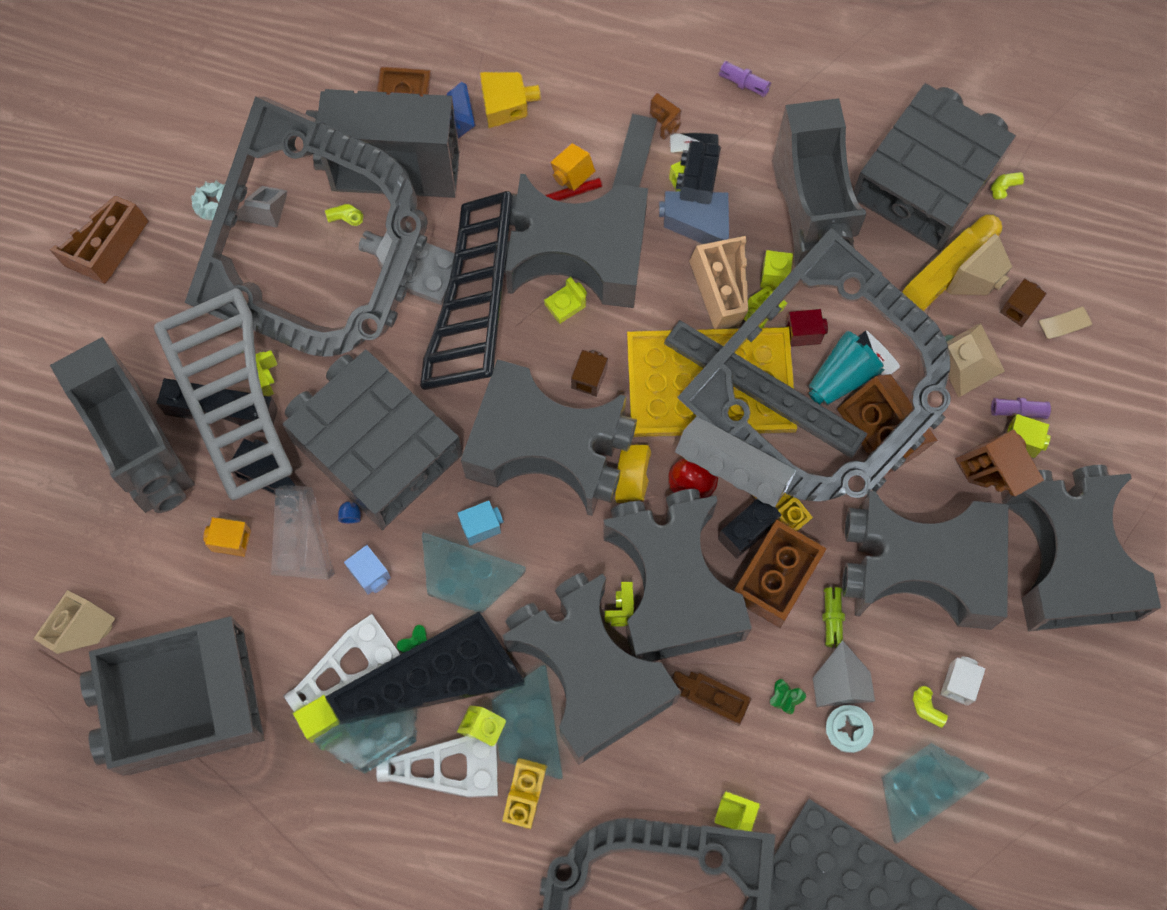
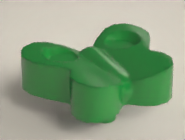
(418, 636)
(786, 698)

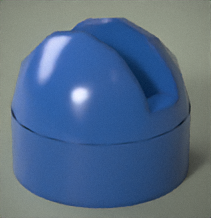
(349, 513)

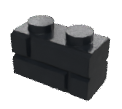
(699, 173)
(748, 527)

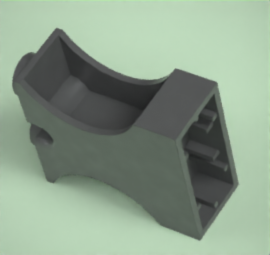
(815, 174)
(585, 241)
(123, 427)
(528, 433)
(949, 562)
(1083, 567)
(682, 600)
(602, 684)

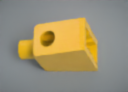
(506, 97)

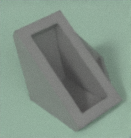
(263, 206)
(843, 680)

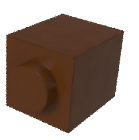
(1023, 302)
(589, 372)

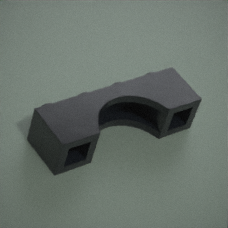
(174, 404)

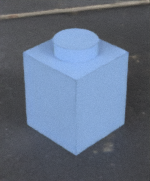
(368, 570)

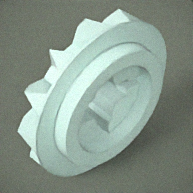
(200, 203)
(856, 717)

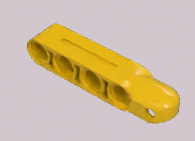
(940, 272)

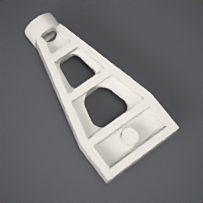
(367, 637)
(481, 768)

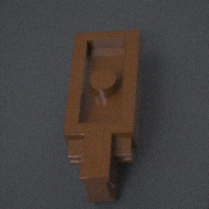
(712, 696)

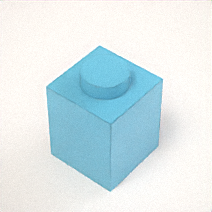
(480, 522)

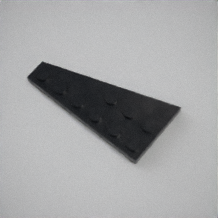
(443, 669)

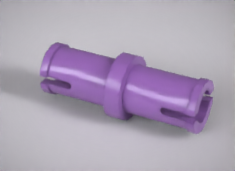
(745, 79)
(1021, 407)

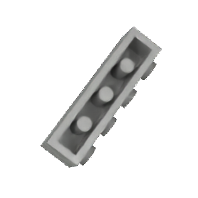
(735, 461)

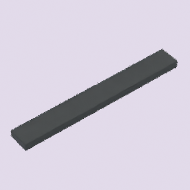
(770, 391)

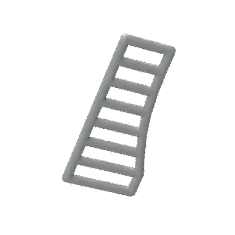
(255, 397)

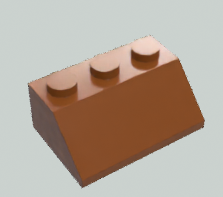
(878, 411)

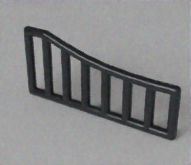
(451, 304)

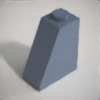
(697, 220)

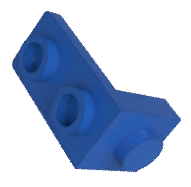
(462, 108)

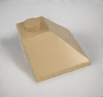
(983, 270)
(972, 360)
(74, 625)

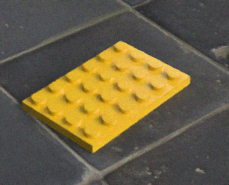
(662, 374)

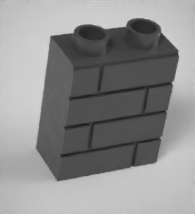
(406, 126)
(933, 165)
(372, 437)
(172, 697)

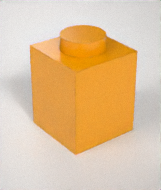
(572, 167)
(227, 536)

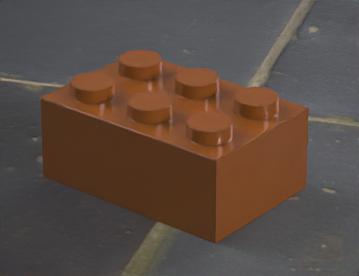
(779, 573)

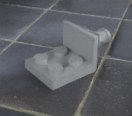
(432, 269)

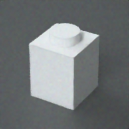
(963, 680)

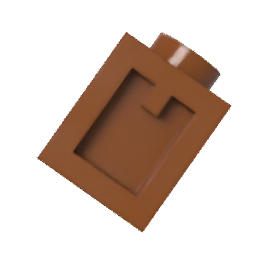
(665, 113)

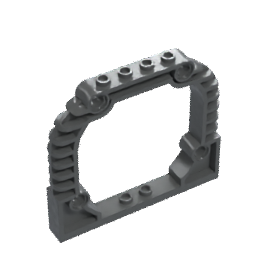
(274, 129)
(831, 265)
(744, 853)

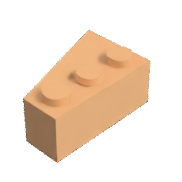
(722, 280)

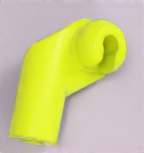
(1004, 182)
(346, 213)
(924, 707)

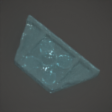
(466, 575)
(529, 724)
(370, 741)
(925, 788)

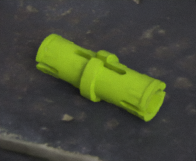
(833, 616)

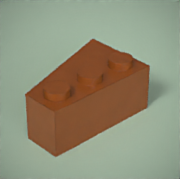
(103, 240)
(1002, 464)

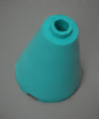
(844, 370)

